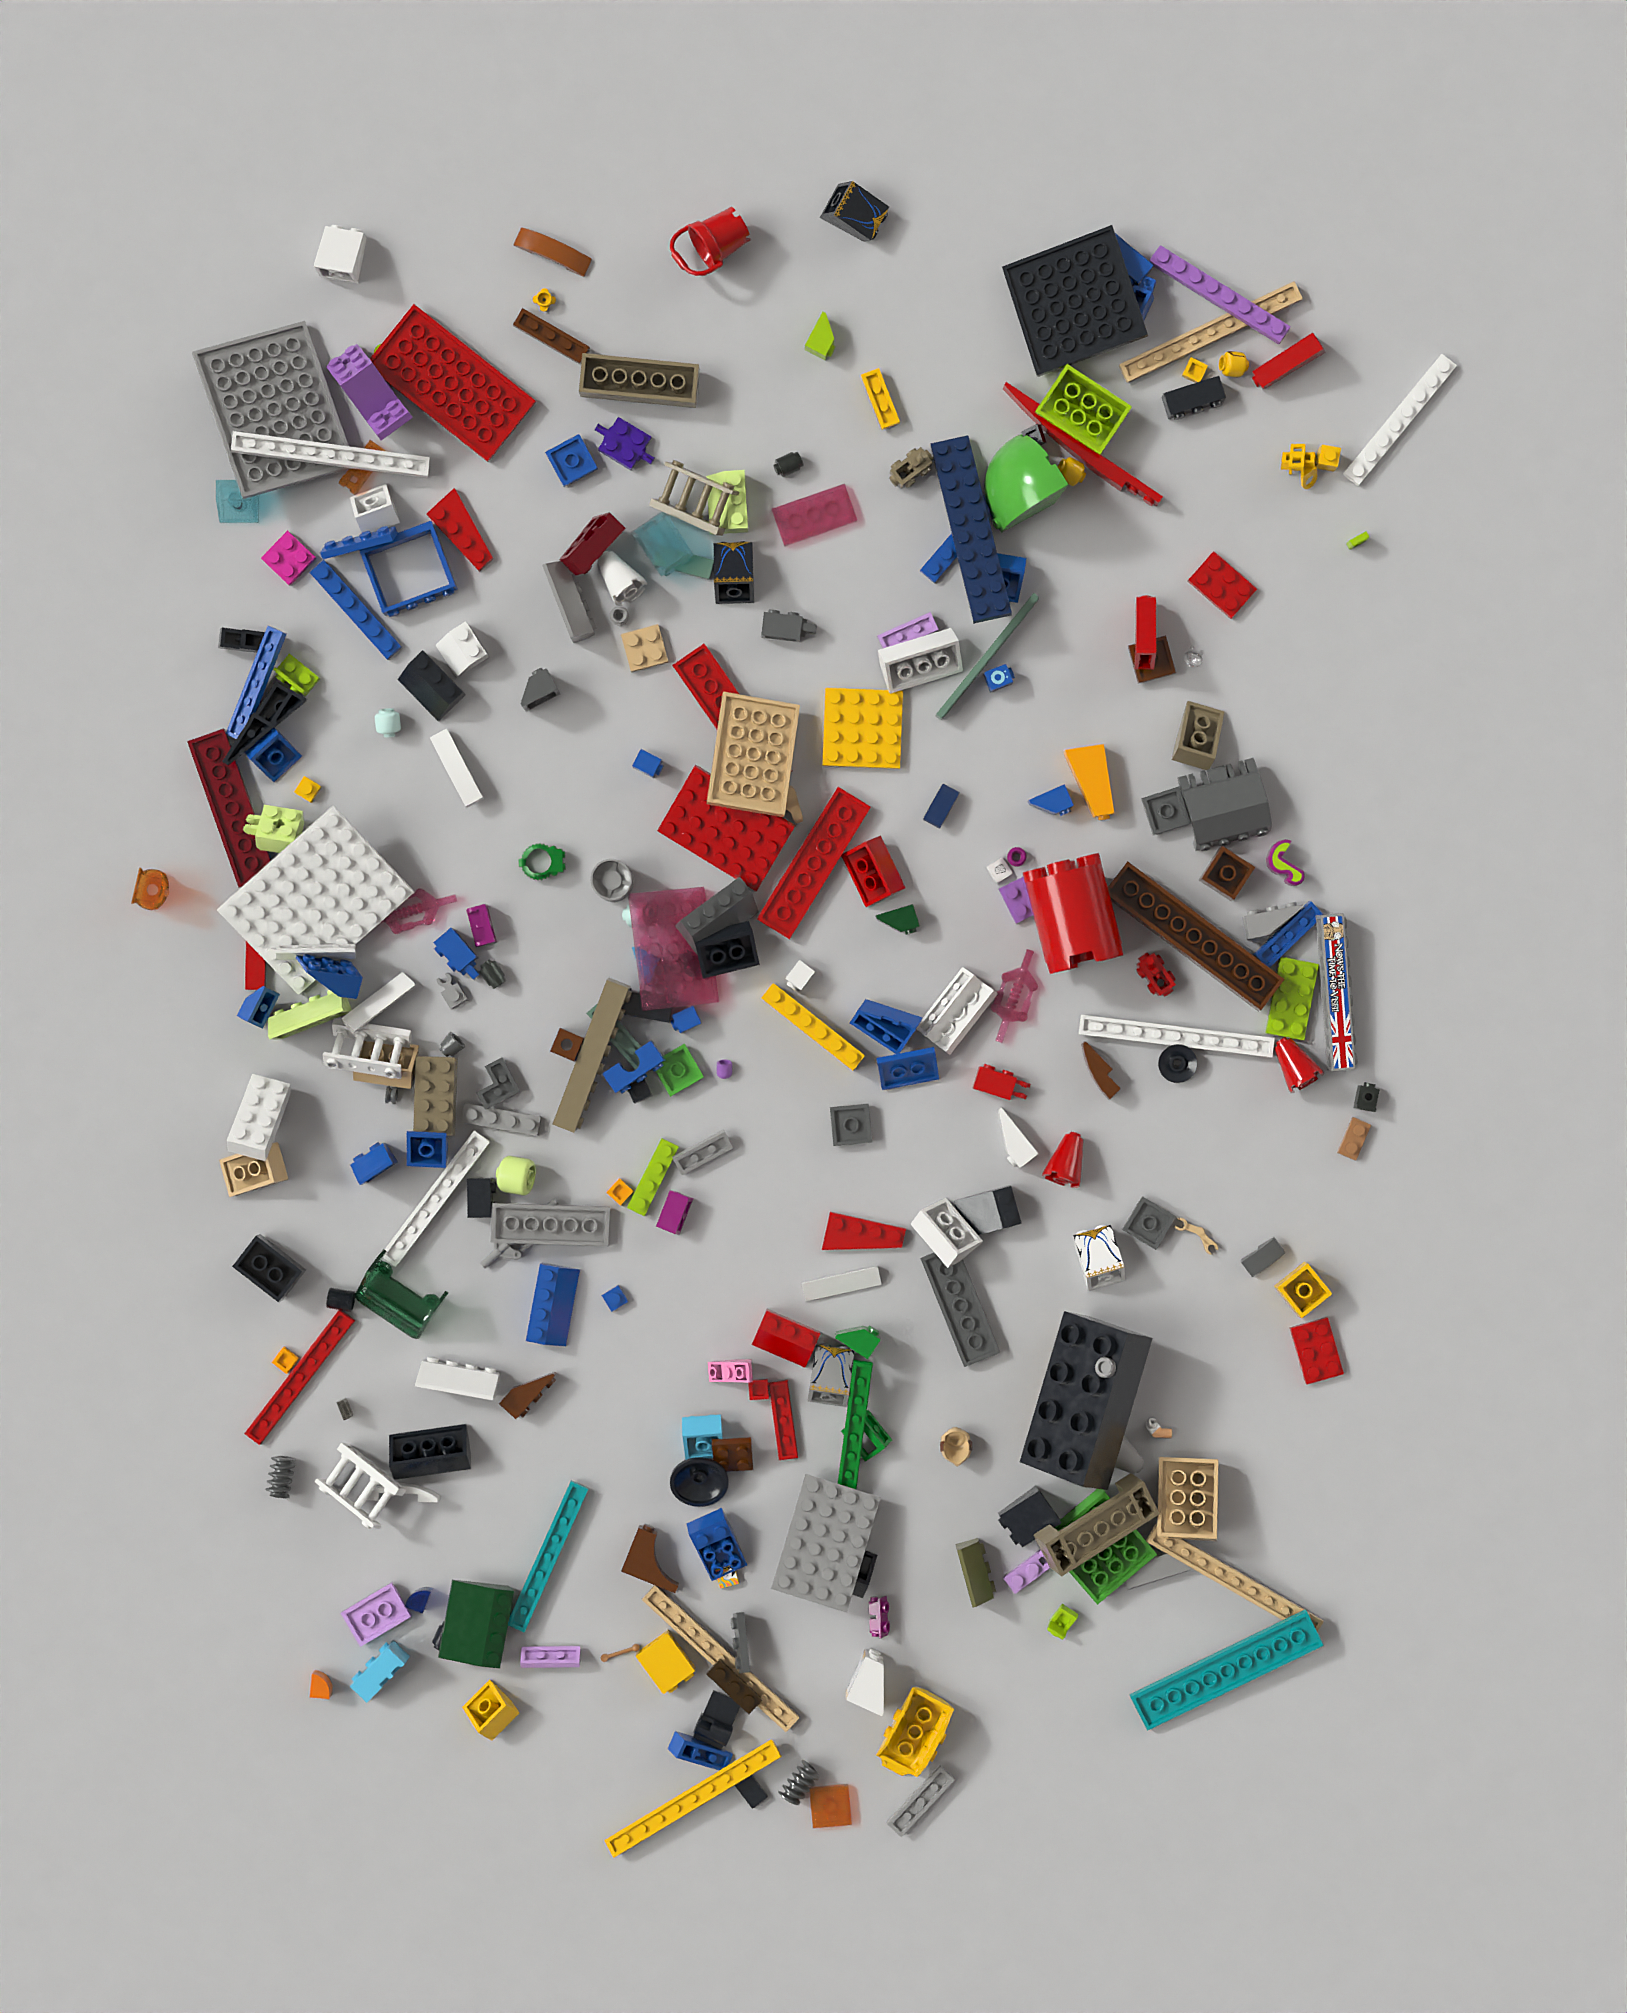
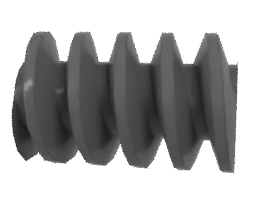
(281, 1476)
(800, 1784)

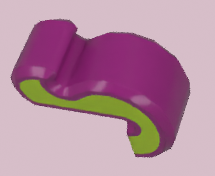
(1281, 866)

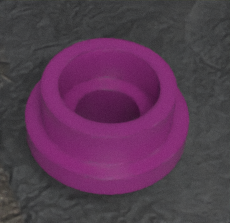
(1021, 852)

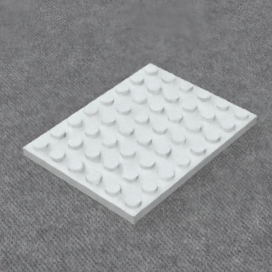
(315, 892)

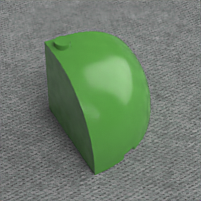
(1021, 482)

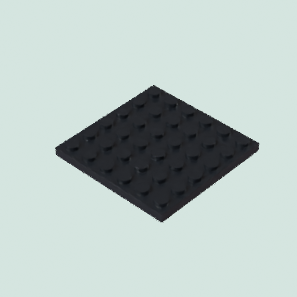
(1075, 301)

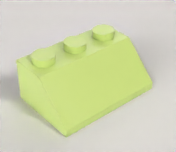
(735, 511)

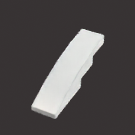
(456, 768)

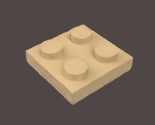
(644, 648)

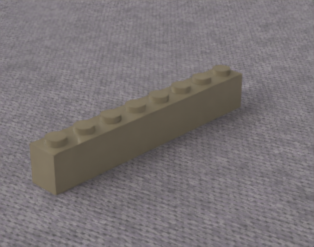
(591, 1055)

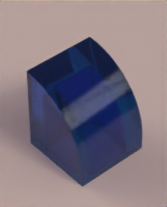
(419, 1599)

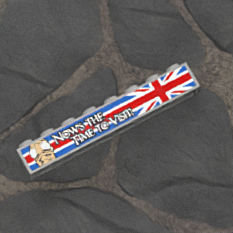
(1336, 992)

